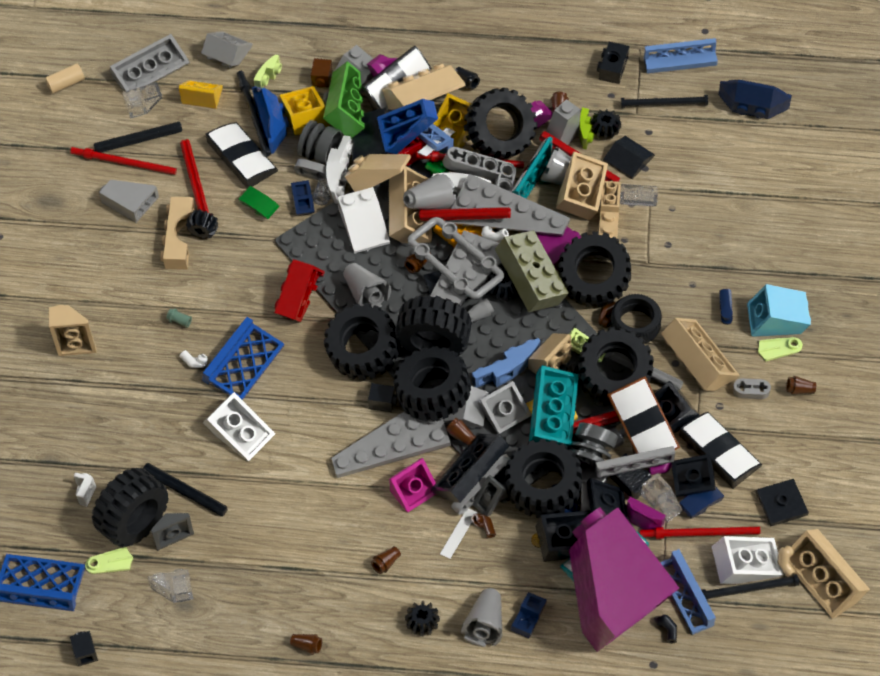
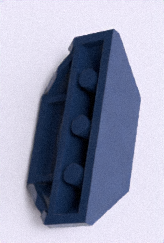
(754, 98)

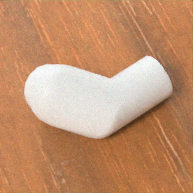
(487, 233)
(194, 362)

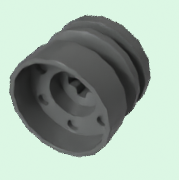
(317, 141)
(593, 443)

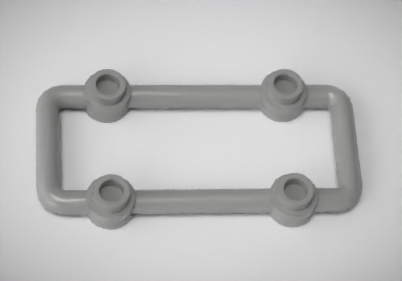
(461, 284)

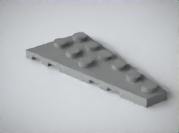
(524, 213)
(392, 442)

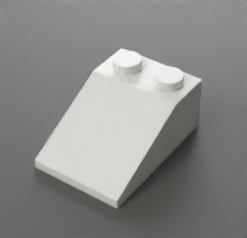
(363, 220)
(239, 427)
(746, 559)

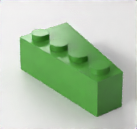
(344, 101)

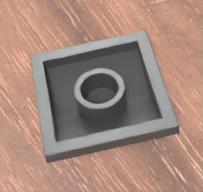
(171, 529)

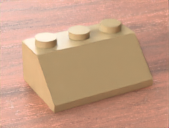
(70, 331)

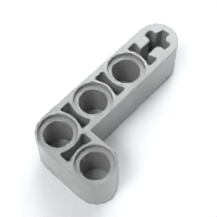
(458, 158)

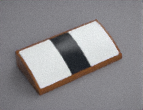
(642, 417)

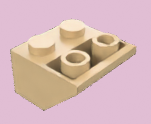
(551, 353)

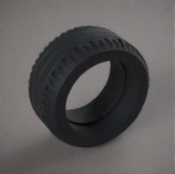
(638, 303)

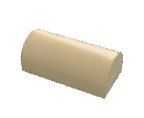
(64, 78)

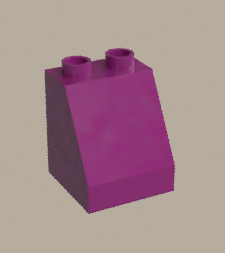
(614, 577)

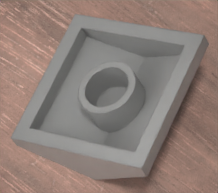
(505, 407)
(472, 412)

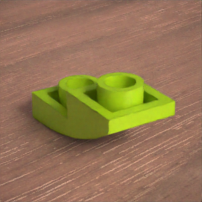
(585, 133)

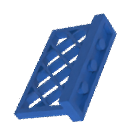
(231, 348)
(35, 594)

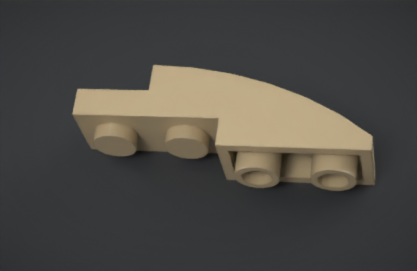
(610, 208)

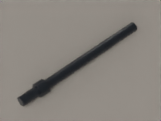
(245, 88)

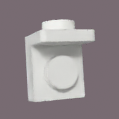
(85, 489)

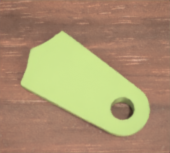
(778, 347)
(110, 561)

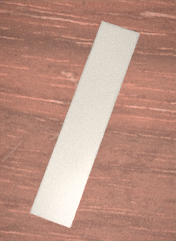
(427, 149)
(458, 534)

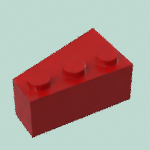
(297, 289)

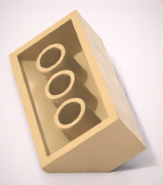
(425, 85)
(402, 219)
(699, 354)
(826, 573)

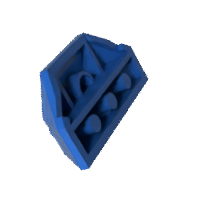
(270, 116)

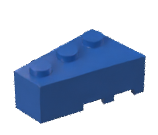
(405, 124)

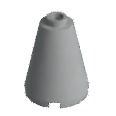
(556, 167)
(431, 194)
(366, 286)
(484, 620)

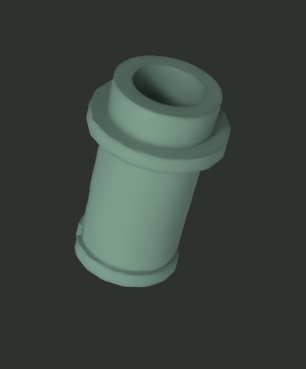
(178, 317)

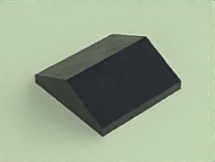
(628, 157)
(693, 475)

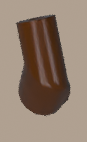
(604, 314)
(485, 523)

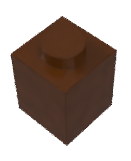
(321, 72)

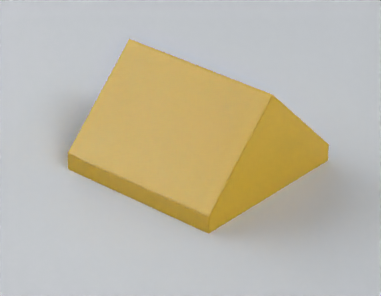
(200, 93)

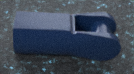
(726, 306)

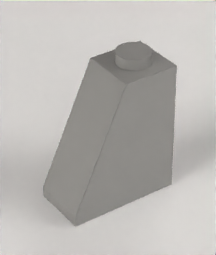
(565, 122)
(129, 198)

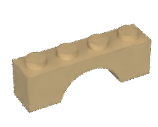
(175, 251)

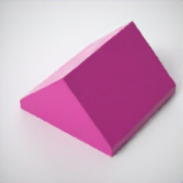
(412, 485)

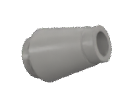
(480, 310)

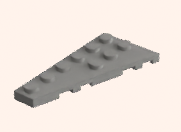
(466, 265)

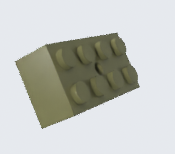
(531, 271)

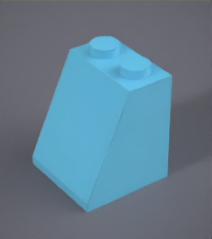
(778, 312)

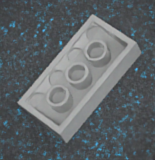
(149, 64)

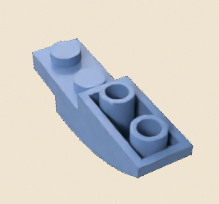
(504, 370)

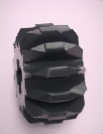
(605, 124)
(202, 224)
(504, 288)
(429, 615)

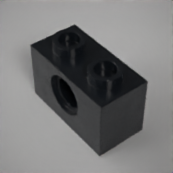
(613, 62)

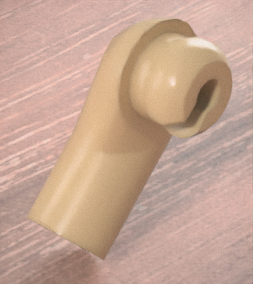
(783, 560)

